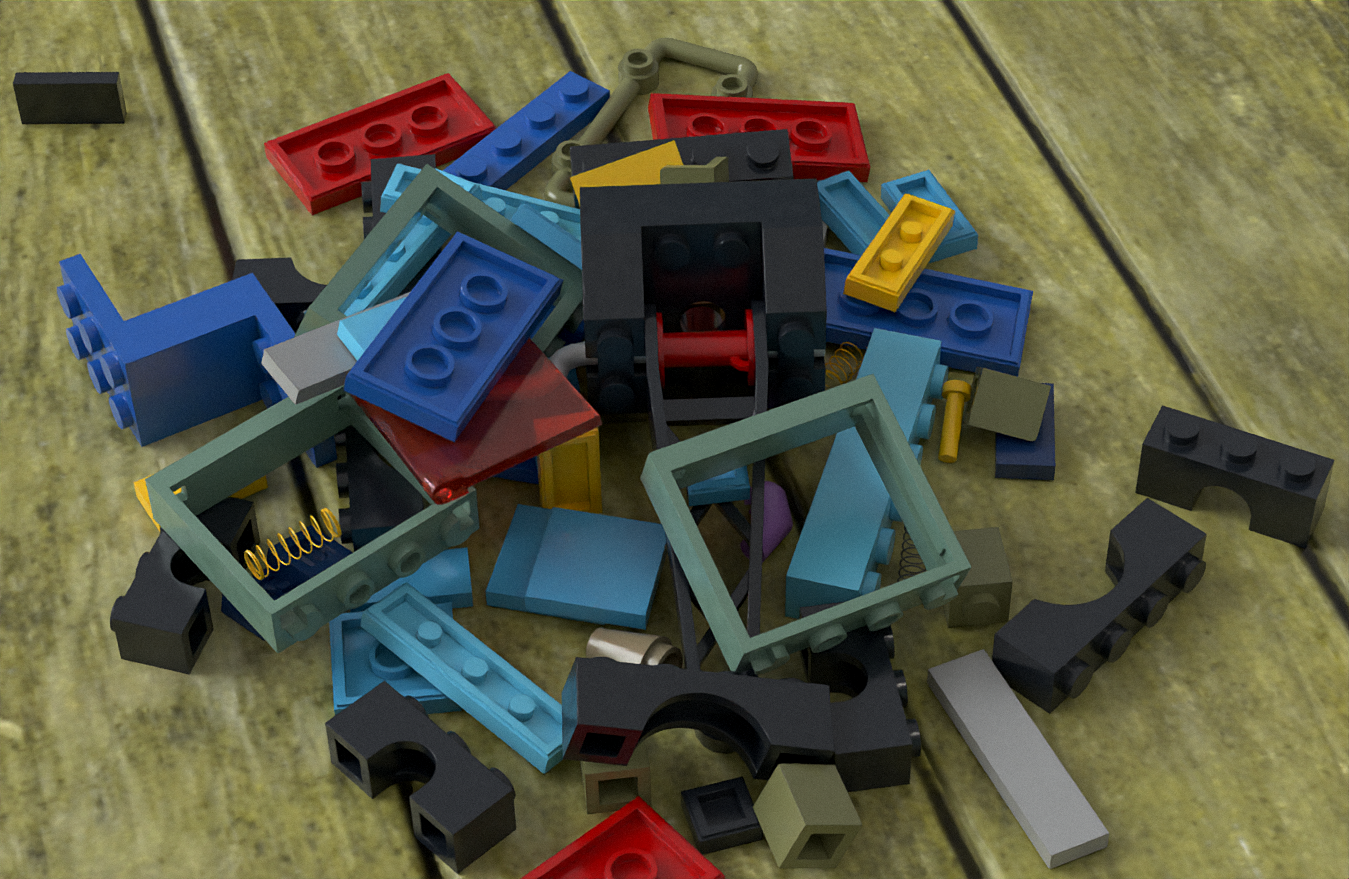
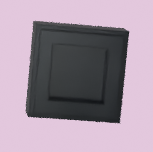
(721, 815)

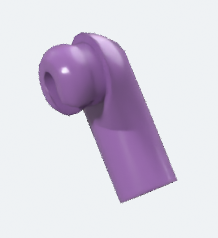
(776, 519)

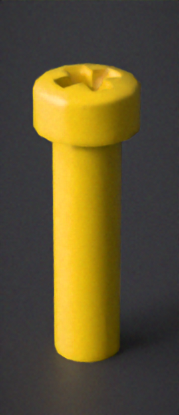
(956, 394)

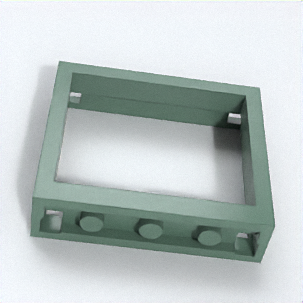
(454, 211)
(771, 433)
(256, 450)

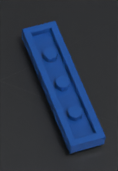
(532, 133)

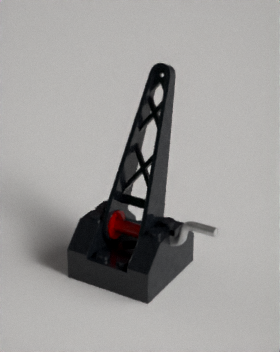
(675, 245)

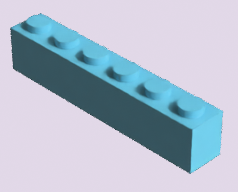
(851, 508)

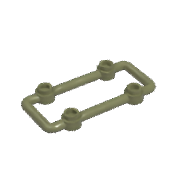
(640, 76)

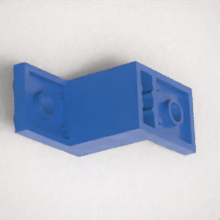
(180, 359)

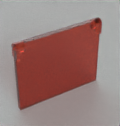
(519, 419)

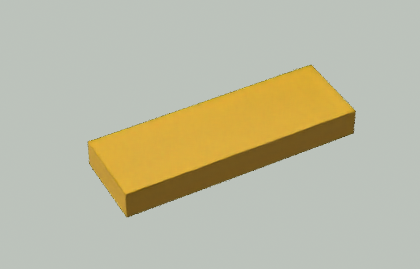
(899, 252)

